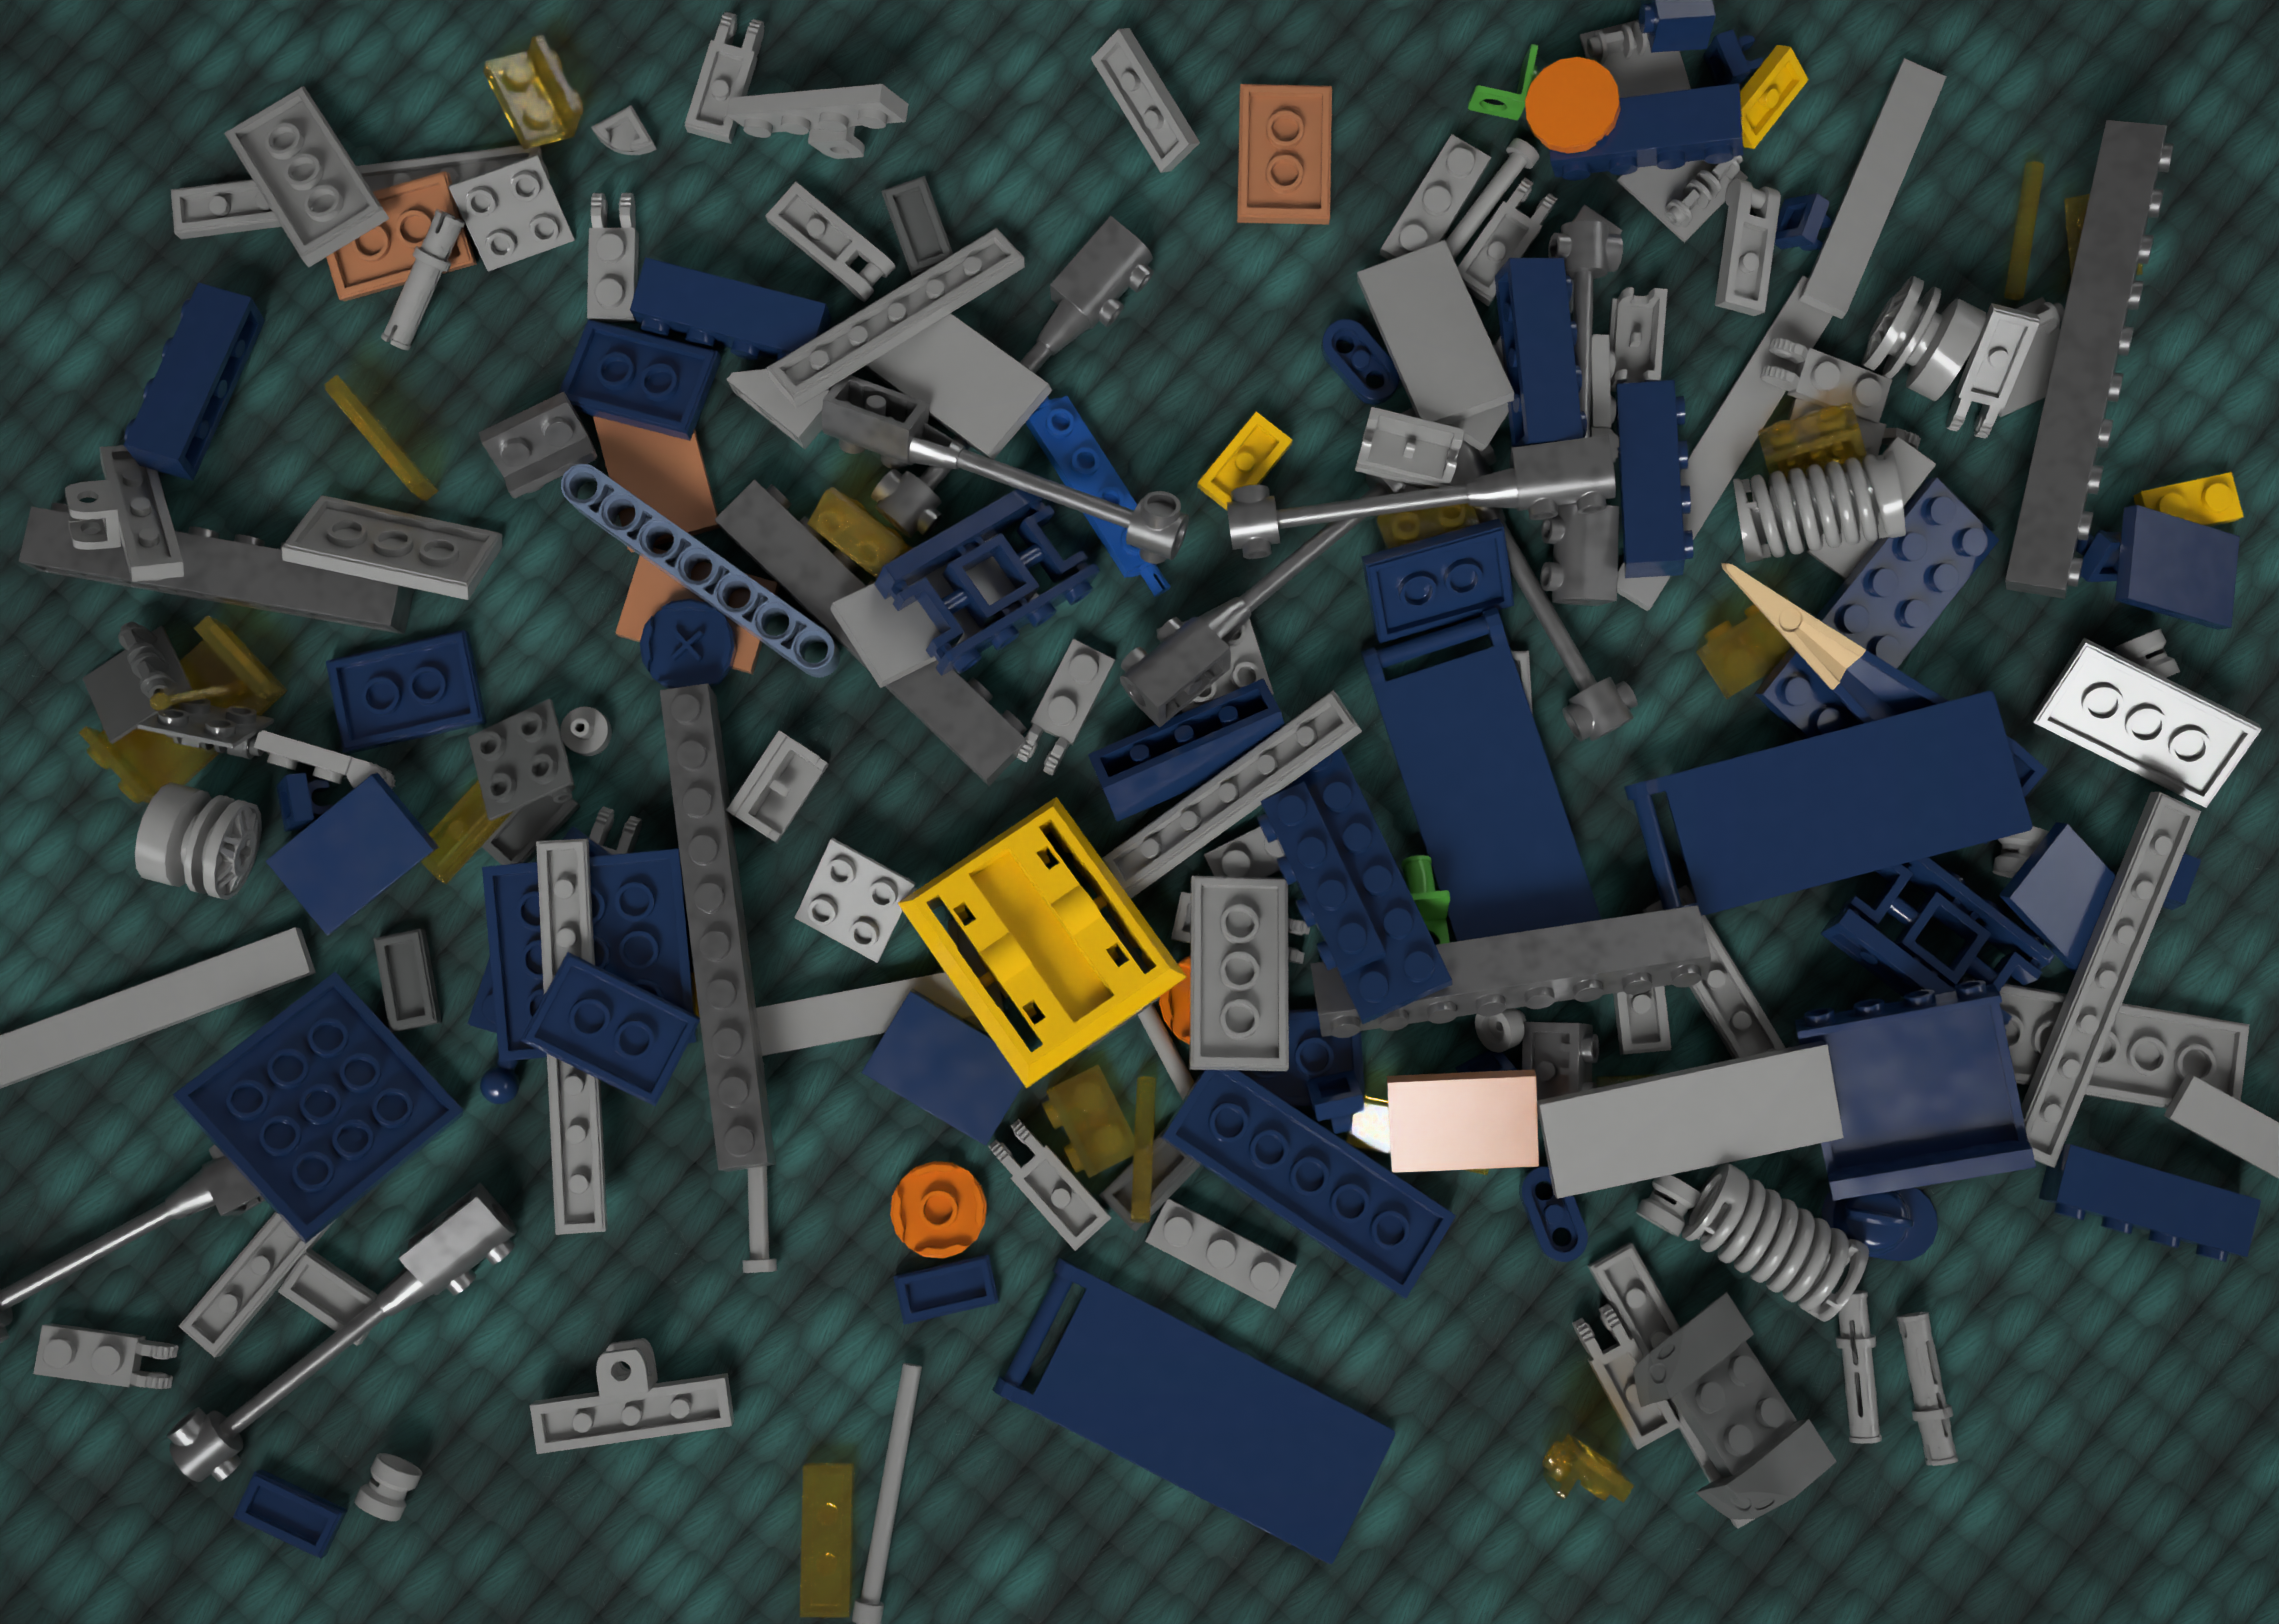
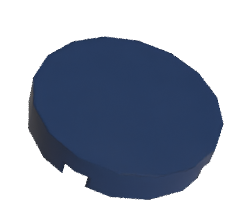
(688, 645)

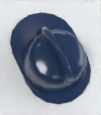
(1891, 1223)

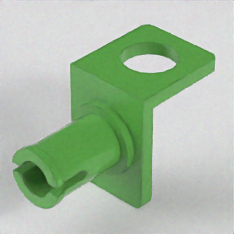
(1513, 102)
(1431, 904)

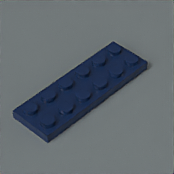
(1885, 603)
(1309, 1177)

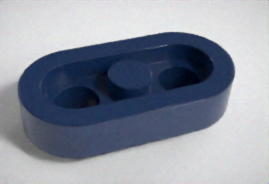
(1362, 362)
(1550, 1214)

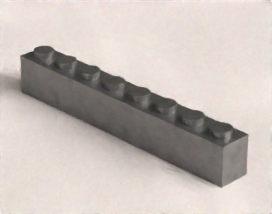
(224, 572)
(817, 578)
(1540, 969)

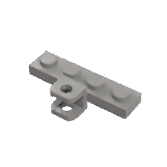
(825, 112)
(128, 507)
(631, 1404)

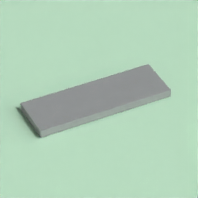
(2143, 1054)
(1690, 1119)

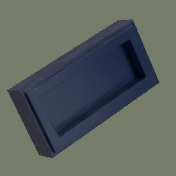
(946, 1289)
(290, 1513)

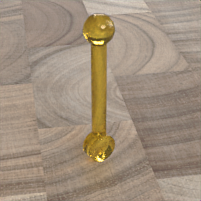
(162, 701)

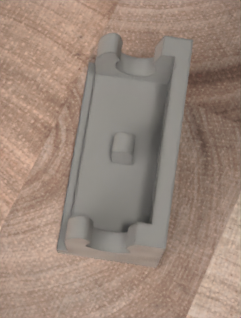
(1637, 336)
(1409, 449)
(777, 786)

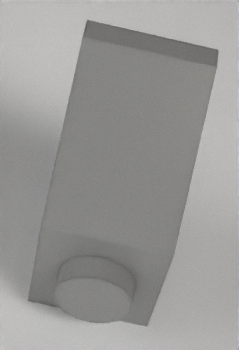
(759, 391)

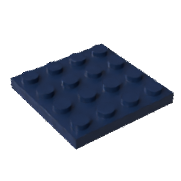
(636, 936)
(318, 1106)

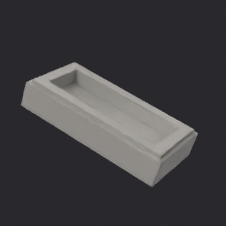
(326, 1291)

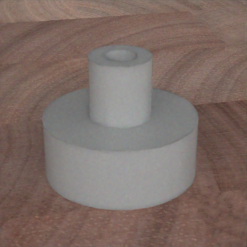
(594, 736)
(1501, 1030)

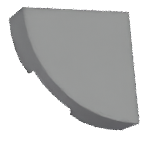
(624, 133)

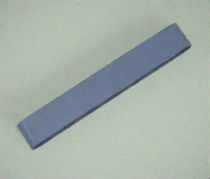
(684, 555)

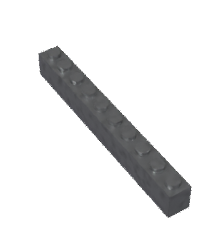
(2087, 357)
(717, 929)

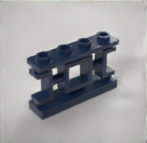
(968, 547)
(1911, 968)

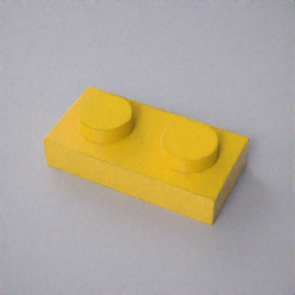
(1770, 93)
(1245, 459)
(2202, 501)

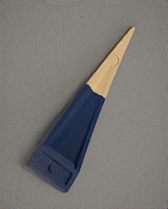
(1855, 675)

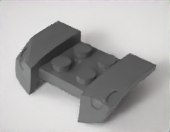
(1733, 1413)

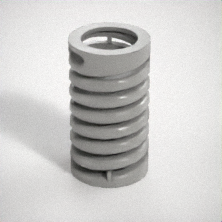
(1817, 501)
(1794, 1261)

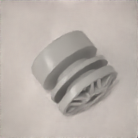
(1921, 337)
(198, 840)

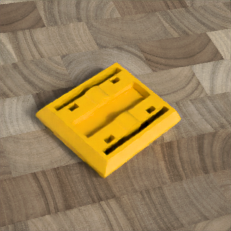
(1043, 941)

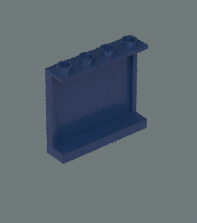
(1920, 1091)

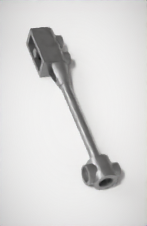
(1085, 295)
(898, 429)
(1536, 482)
(1584, 544)
(1197, 651)
(1600, 704)
(215, 1184)
(433, 1260)

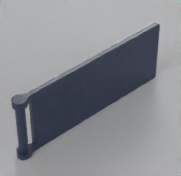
(1481, 785)
(1836, 805)
(1200, 1414)

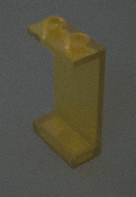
(152, 759)

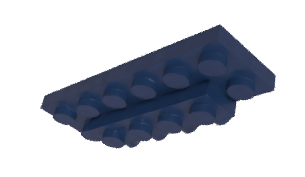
(1352, 890)

